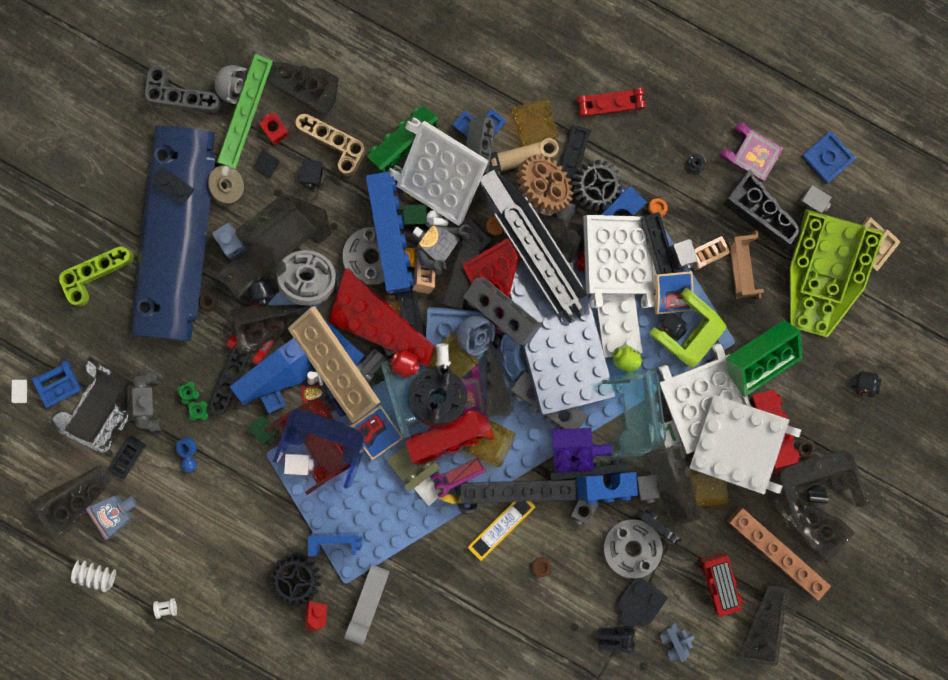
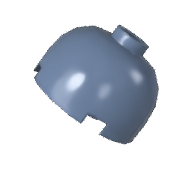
(475, 334)

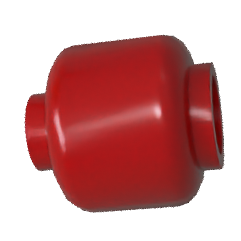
(404, 363)

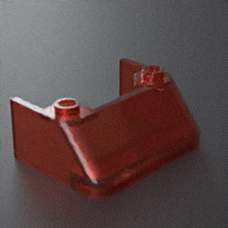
(325, 452)

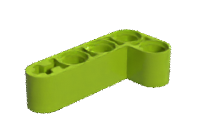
(97, 272)

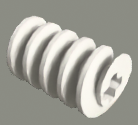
(92, 576)

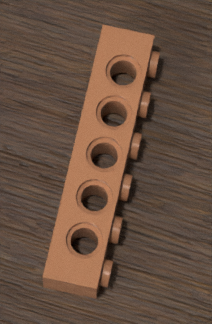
(778, 553)

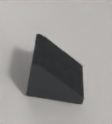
(266, 163)

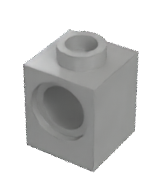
(815, 200)

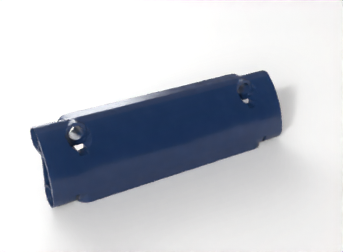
(173, 236)

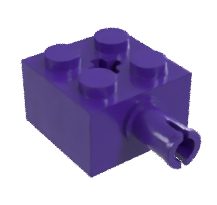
(575, 451)

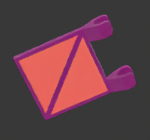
(458, 476)

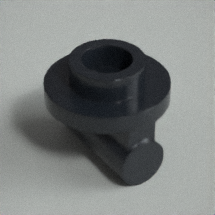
(817, 494)

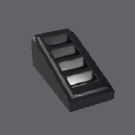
(136, 444)

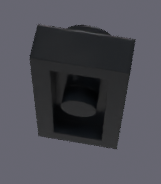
(172, 185)

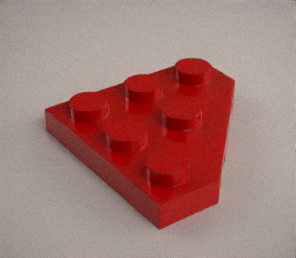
(495, 265)

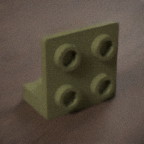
(409, 472)

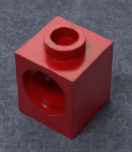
(278, 135)

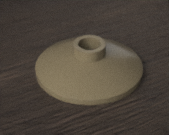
(233, 184)

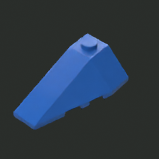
(280, 370)

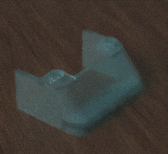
(641, 410)

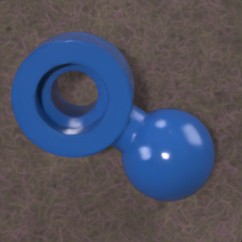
(186, 448)

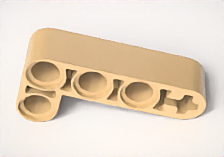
(328, 140)

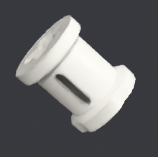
(172, 608)

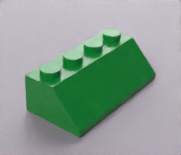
(398, 144)
(765, 357)

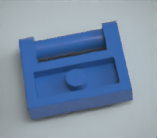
(60, 389)

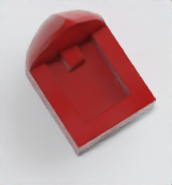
(315, 616)

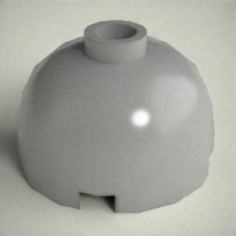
(229, 82)

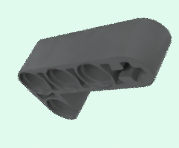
(183, 94)
(480, 141)

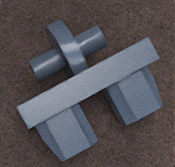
(680, 640)

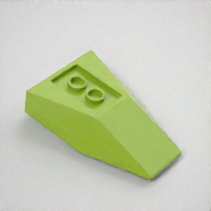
(829, 270)

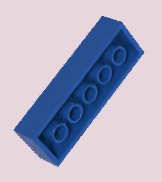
(388, 232)

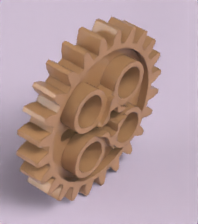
(544, 184)

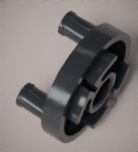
(442, 383)

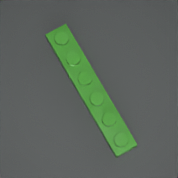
(244, 111)

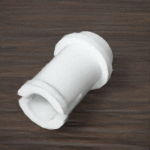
(442, 355)

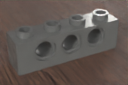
(497, 299)
(519, 390)

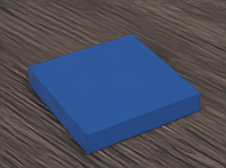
(828, 157)

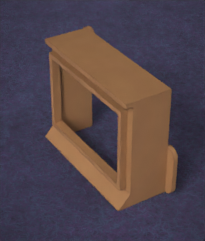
(742, 267)

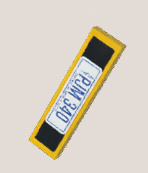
(500, 528)

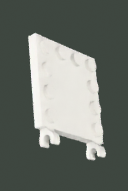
(440, 171)
(617, 259)
(692, 393)
(741, 444)

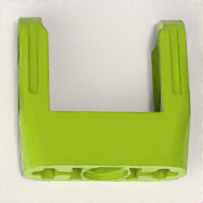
(700, 339)

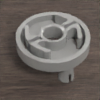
(370, 273)
(316, 289)
(643, 562)

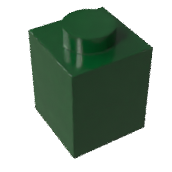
(414, 215)
(258, 430)

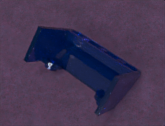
(302, 422)

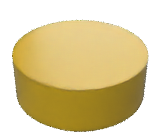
(449, 498)

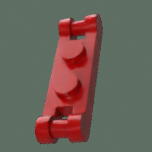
(611, 102)

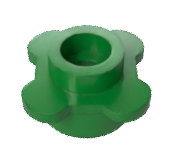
(182, 391)
(193, 410)

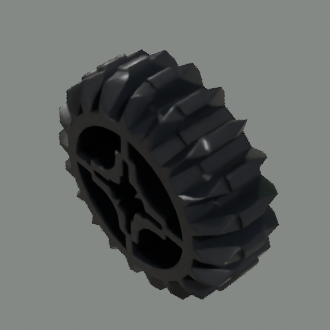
(286, 578)

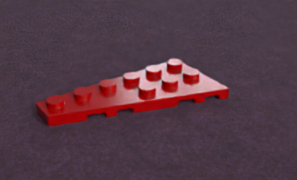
(372, 318)

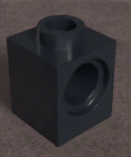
(311, 173)

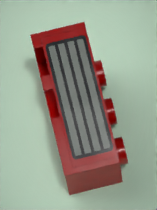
(721, 584)

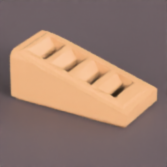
(701, 259)
(423, 284)

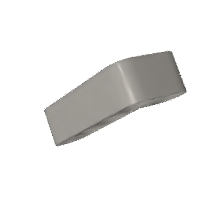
(367, 605)

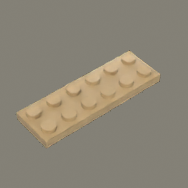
(333, 364)

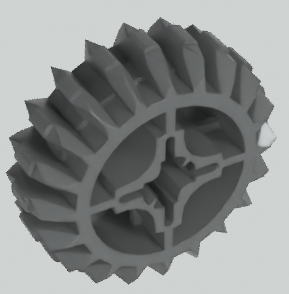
(595, 177)

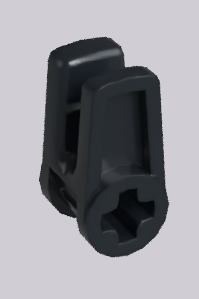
(615, 638)

